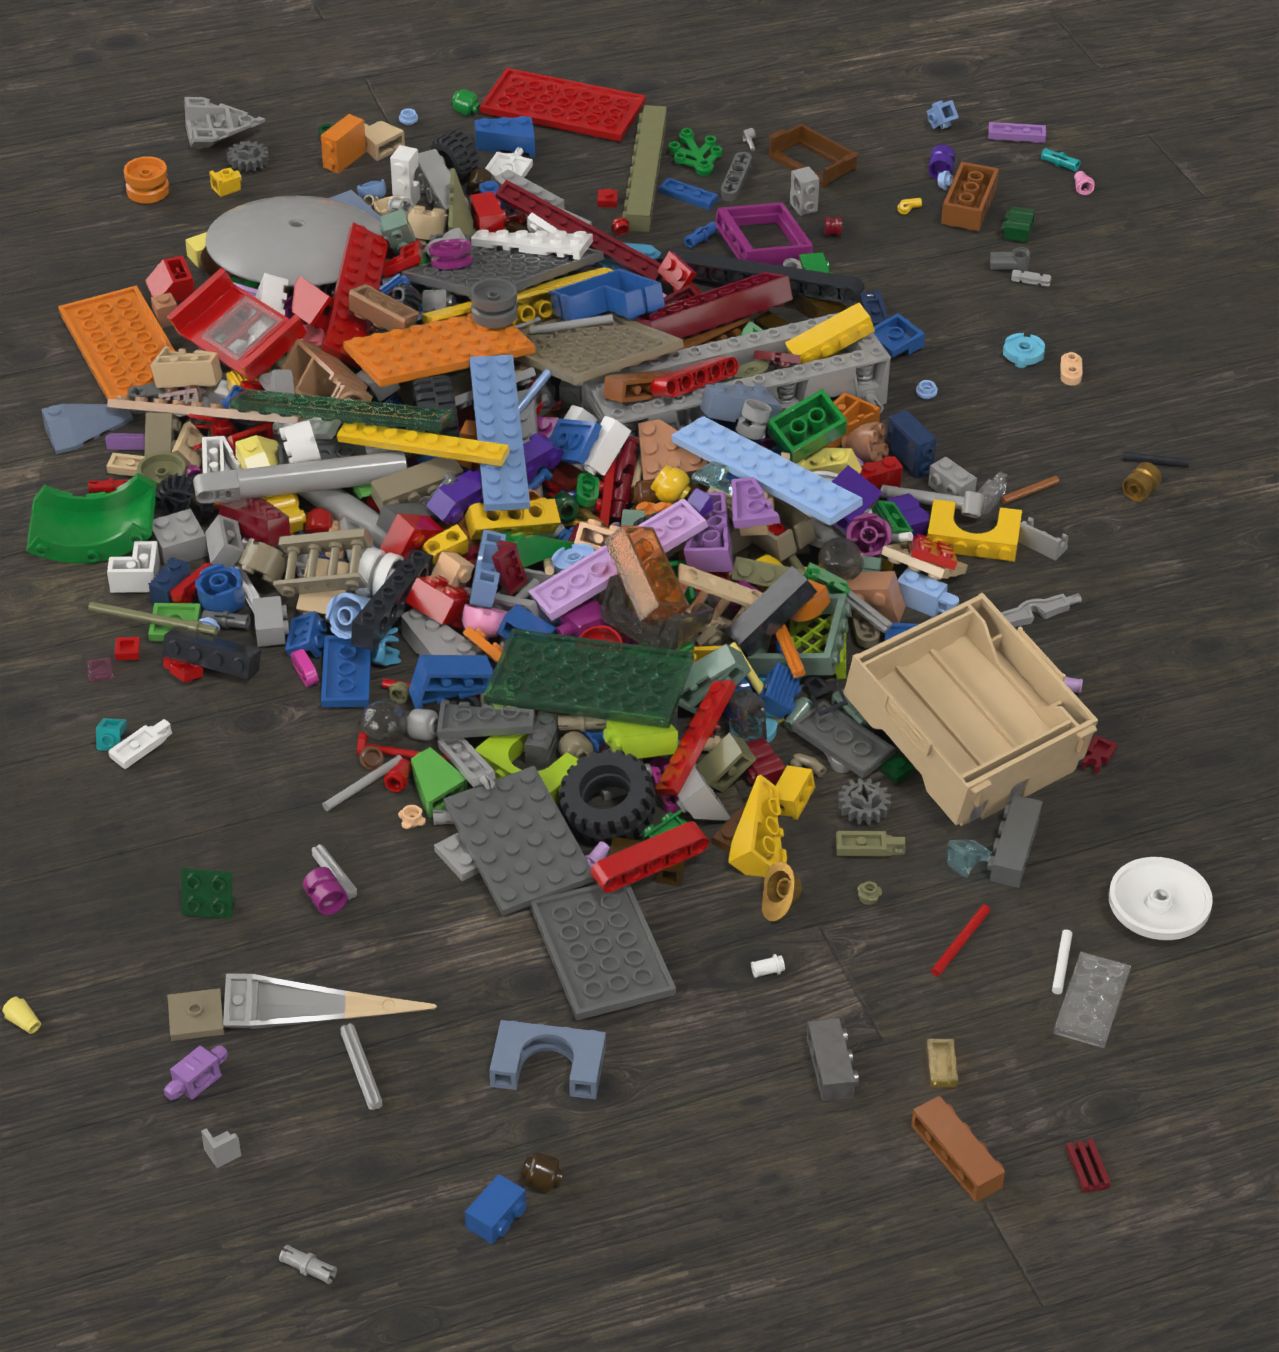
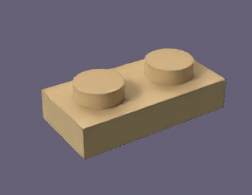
(123, 464)

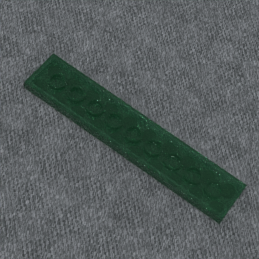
(342, 409)

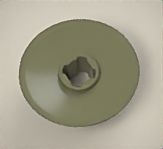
(751, 368)

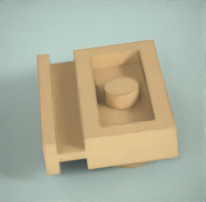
(186, 440)

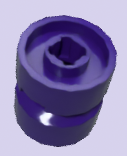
(941, 160)

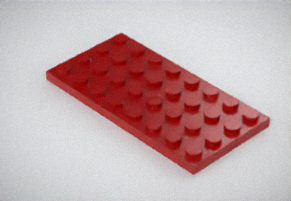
(563, 104)

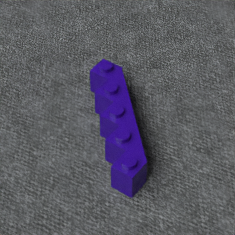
(452, 500)

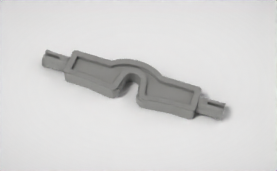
(1044, 607)

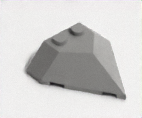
(213, 123)

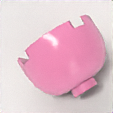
(484, 618)

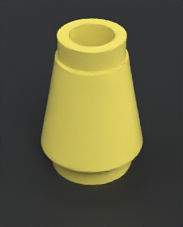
(20, 1014)

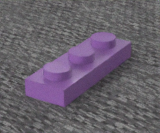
(1017, 132)

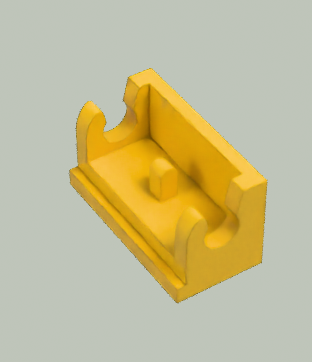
(795, 790)

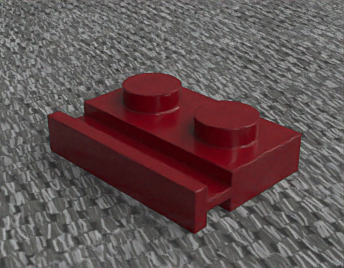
(777, 358)

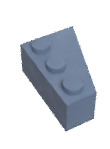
(727, 401)

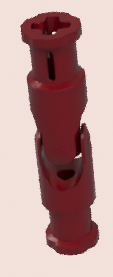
(623, 481)

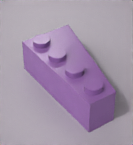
(712, 547)

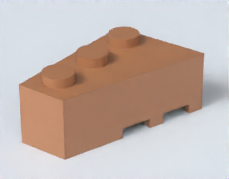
(880, 592)

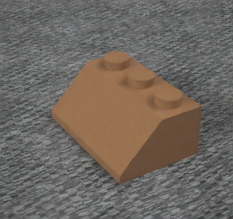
(381, 309)

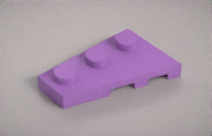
(751, 505)

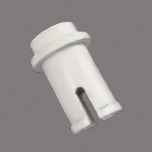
(768, 966)

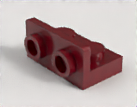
(509, 565)

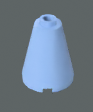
(342, 611)

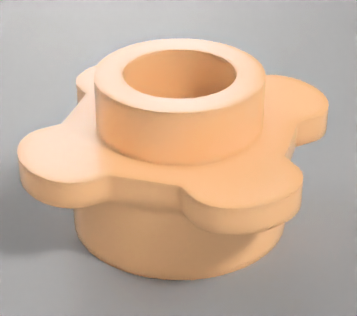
(411, 816)

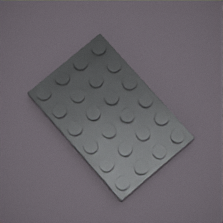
(518, 840)
(602, 950)

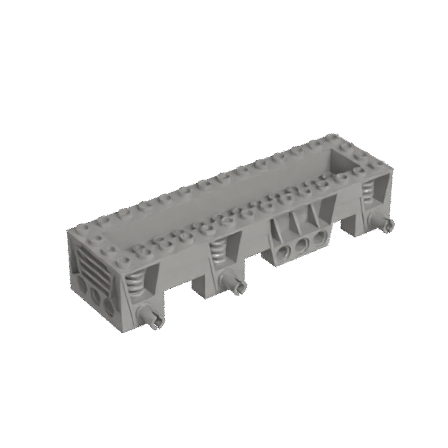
(858, 370)

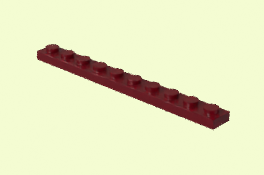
(612, 248)

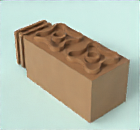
(323, 374)

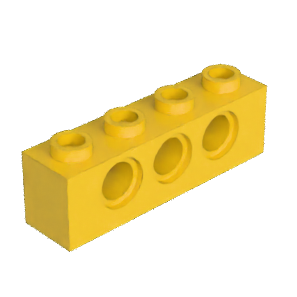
(544, 509)

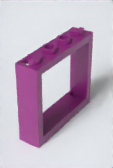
(731, 217)

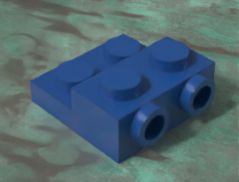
(899, 335)

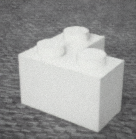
(134, 572)

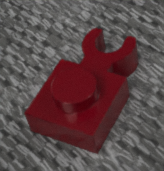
(1099, 752)

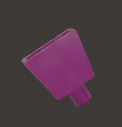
(581, 618)

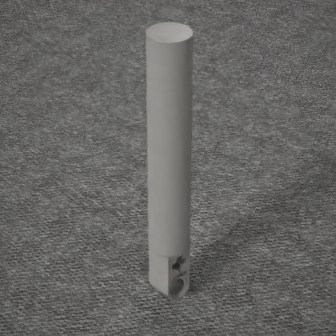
(296, 477)
(342, 505)

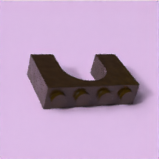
(808, 306)

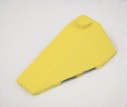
(257, 452)

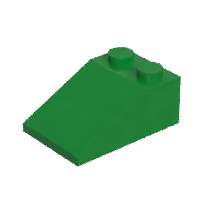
(534, 547)

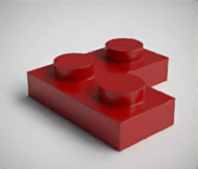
(409, 257)

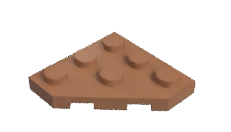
(659, 451)

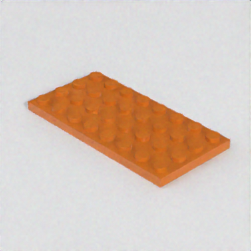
(116, 338)
(433, 349)

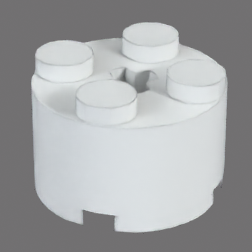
(300, 442)

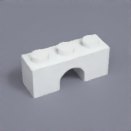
(403, 165)

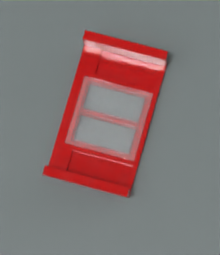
(235, 326)

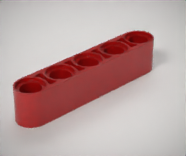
(694, 376)
(649, 857)

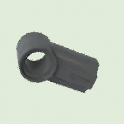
(1016, 260)

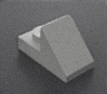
(278, 381)

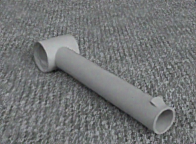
(970, 504)

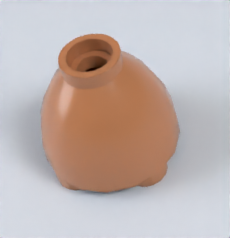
(867, 442)

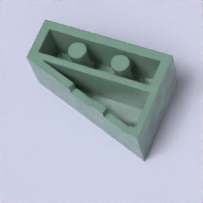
(719, 665)

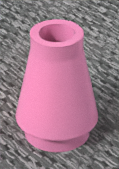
(1084, 183)

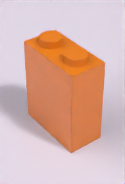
(343, 143)

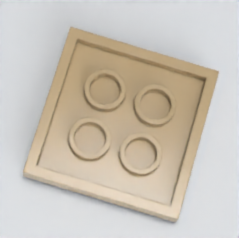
(900, 553)

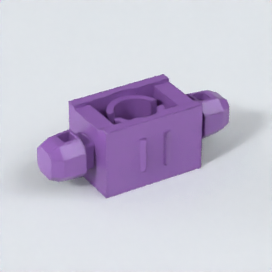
(195, 1072)

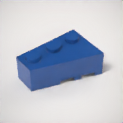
(505, 134)
(449, 676)

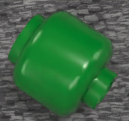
(465, 102)

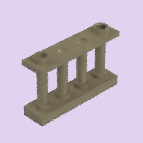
(315, 544)

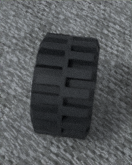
(457, 152)

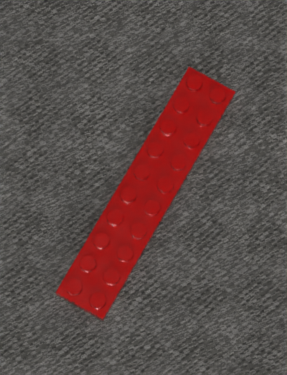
(360, 265)

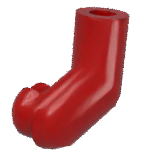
(516, 217)

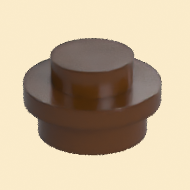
(371, 758)

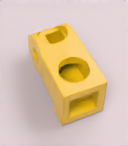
(448, 541)

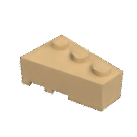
(183, 369)

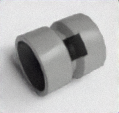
(754, 417)

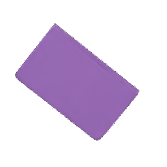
(125, 441)

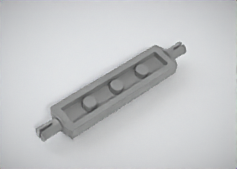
(468, 761)

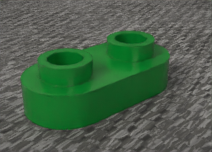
(587, 489)

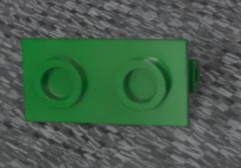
(833, 583)
(667, 823)

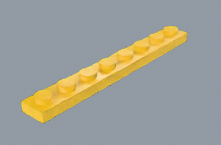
(424, 443)

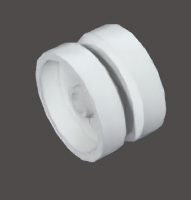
(376, 569)

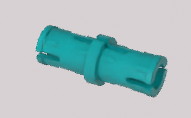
(1060, 159)

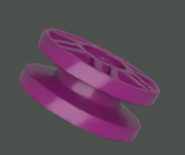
(451, 253)

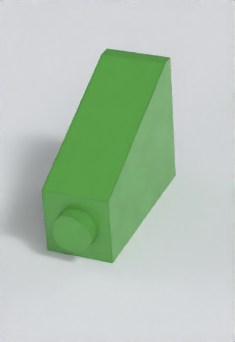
(435, 780)

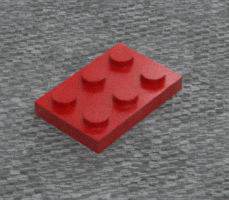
(932, 552)

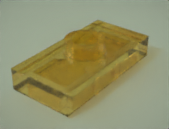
(942, 1063)

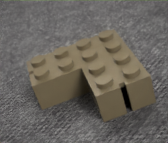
(798, 534)

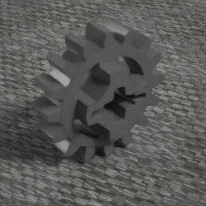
(248, 156)
(864, 801)

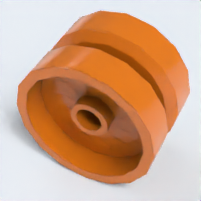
(146, 179)

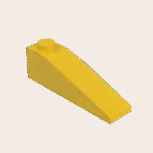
(758, 834)

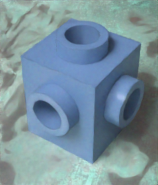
(942, 114)

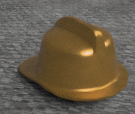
(780, 891)

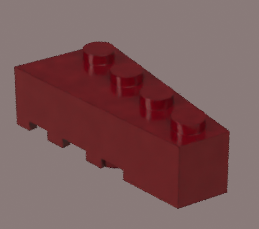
(257, 519)

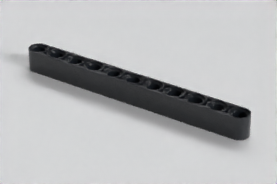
(802, 281)

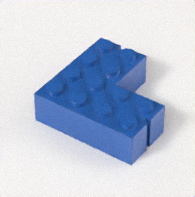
(613, 292)

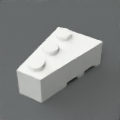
(218, 455)

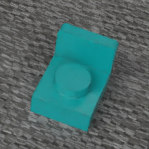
(109, 733)

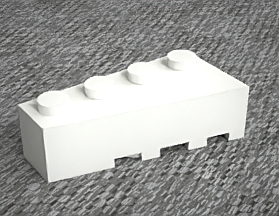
(272, 292)

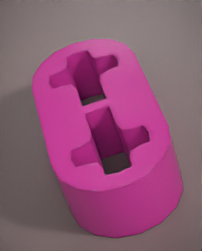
(304, 667)

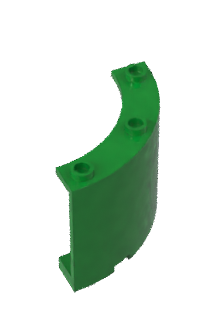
(91, 526)

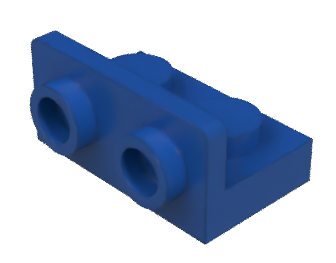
(306, 633)

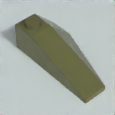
(458, 209)

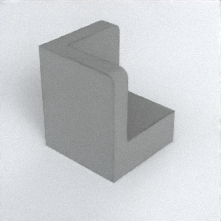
(221, 1148)

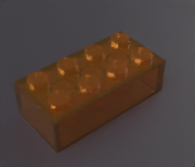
(646, 573)

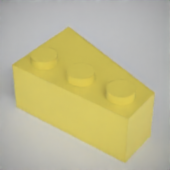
(831, 460)

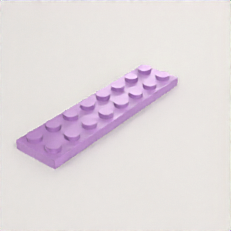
(593, 572)

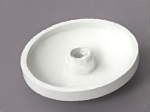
(1160, 898)

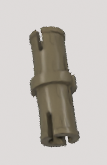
(580, 723)

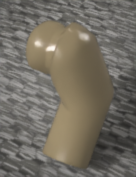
(810, 762)

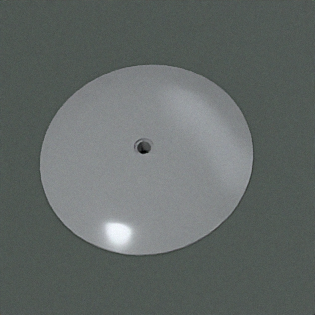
(286, 238)

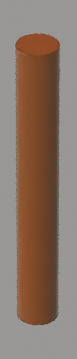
(1029, 490)

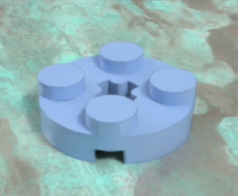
(564, 558)

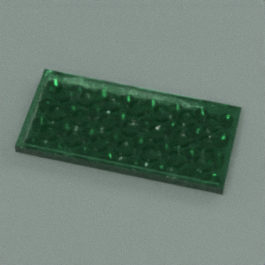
(590, 678)

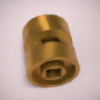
(1141, 482)

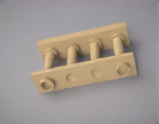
(717, 586)

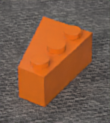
(856, 412)

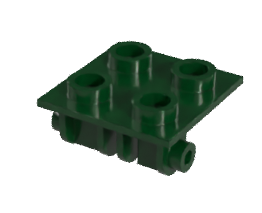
(207, 893)

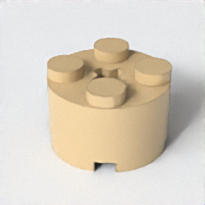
(427, 222)

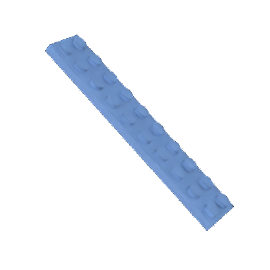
(499, 422)

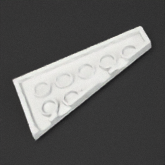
(536, 243)

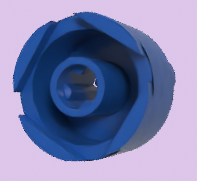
(220, 589)

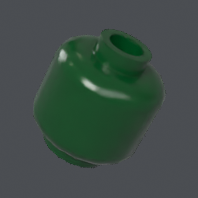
(567, 507)

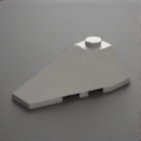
(700, 799)

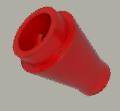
(397, 777)

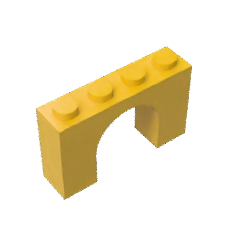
(995, 544)

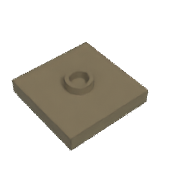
(195, 1014)

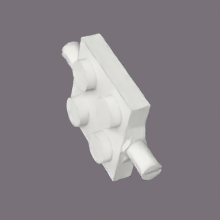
(513, 162)

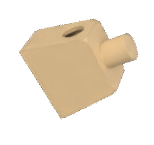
(382, 139)

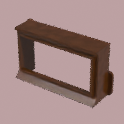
(842, 157)

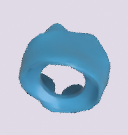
(383, 654)

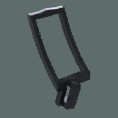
(818, 691)

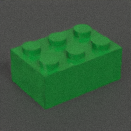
(807, 426)

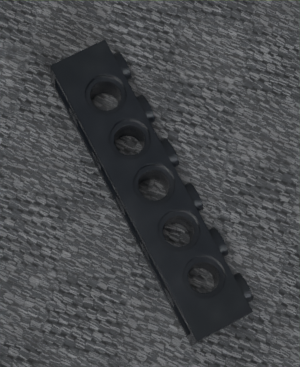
(389, 601)

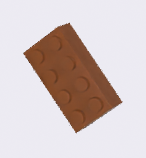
(970, 196)

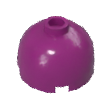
(869, 534)

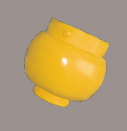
(671, 485)

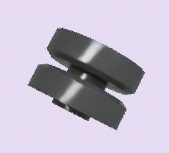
(493, 303)

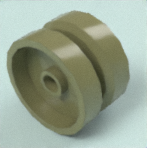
(160, 465)

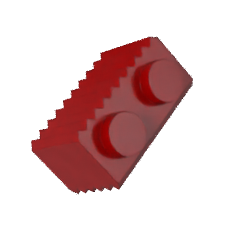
(883, 472)

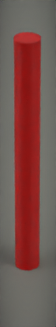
(961, 939)

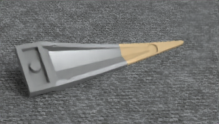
(270, 1002)

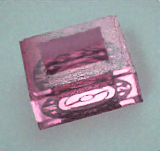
(99, 669)

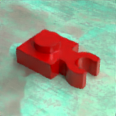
(184, 671)

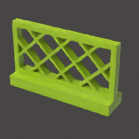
(840, 669)

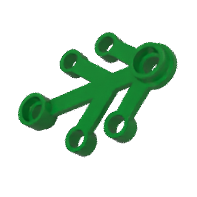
(702, 166)

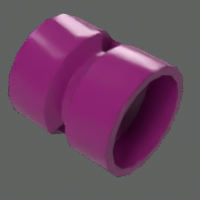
(325, 891)

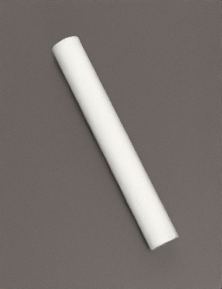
(1062, 962)

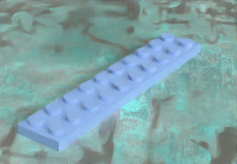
(772, 472)

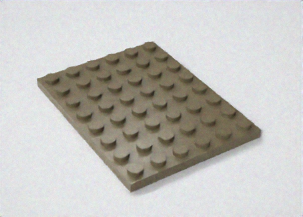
(597, 349)

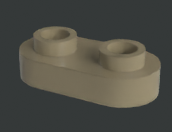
(865, 633)

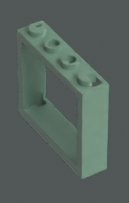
(813, 663)

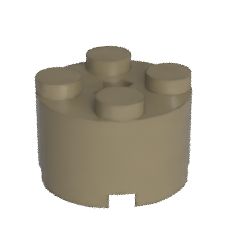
(263, 560)

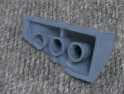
(75, 423)

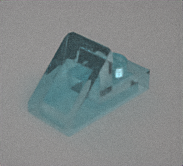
(714, 475)
(964, 855)

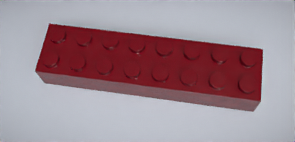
(720, 305)

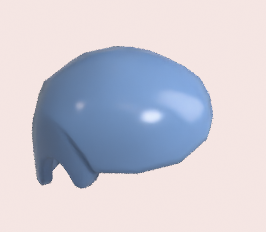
(373, 188)

